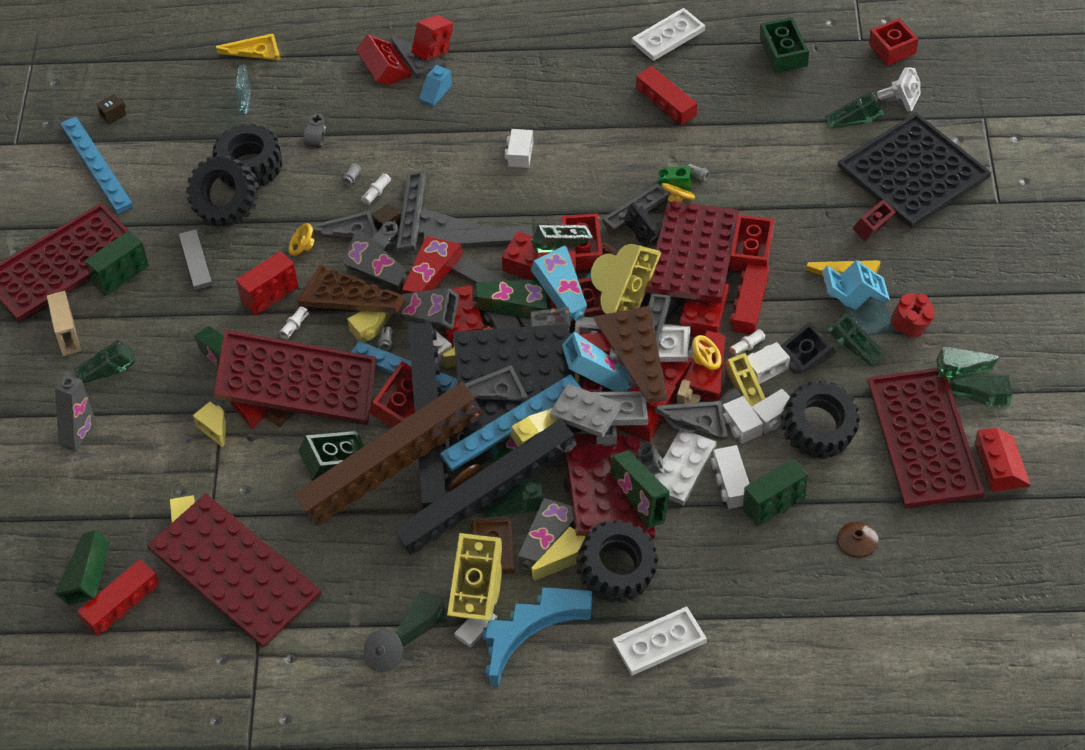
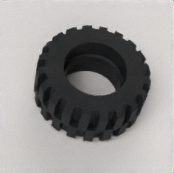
(251, 140)
(201, 184)
(833, 401)
(631, 541)

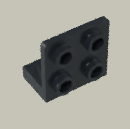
(641, 224)

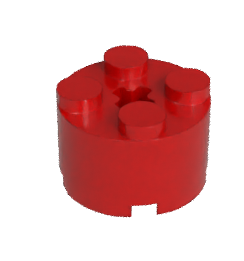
(913, 314)

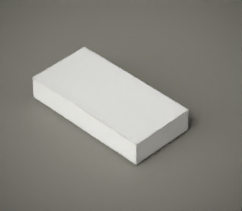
(472, 631)

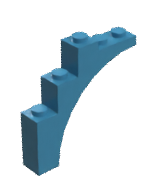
(551, 608)

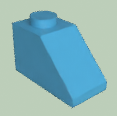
(435, 85)

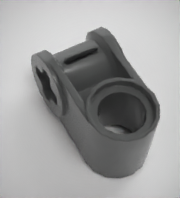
(315, 130)
(387, 236)
(651, 458)

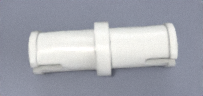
(375, 189)
(293, 323)
(747, 343)

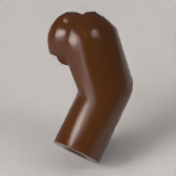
(608, 249)

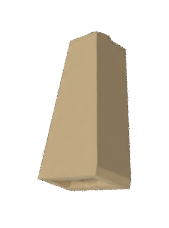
(63, 323)

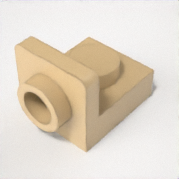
(685, 394)

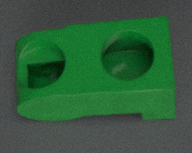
(676, 176)

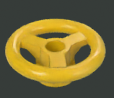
(677, 193)
(303, 241)
(702, 354)

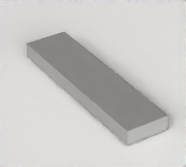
(195, 259)

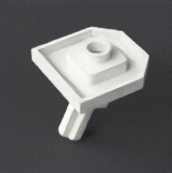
(905, 88)

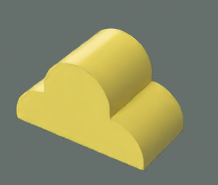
(624, 277)
(476, 577)

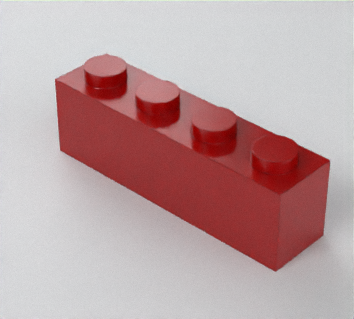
(666, 95)
(750, 299)
(118, 597)

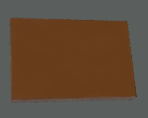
(501, 529)

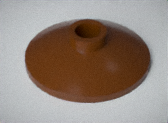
(465, 475)
(854, 545)

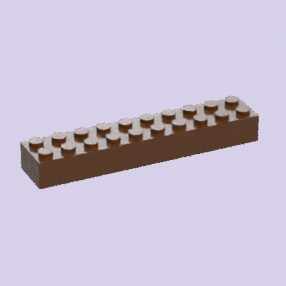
(389, 453)

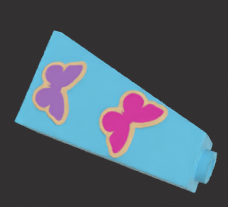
(560, 281)
(595, 364)

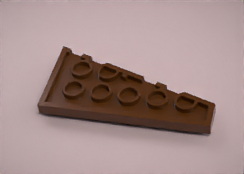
(347, 292)
(635, 345)

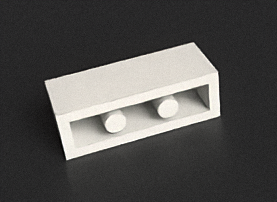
(730, 475)

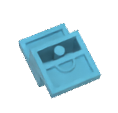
(855, 285)

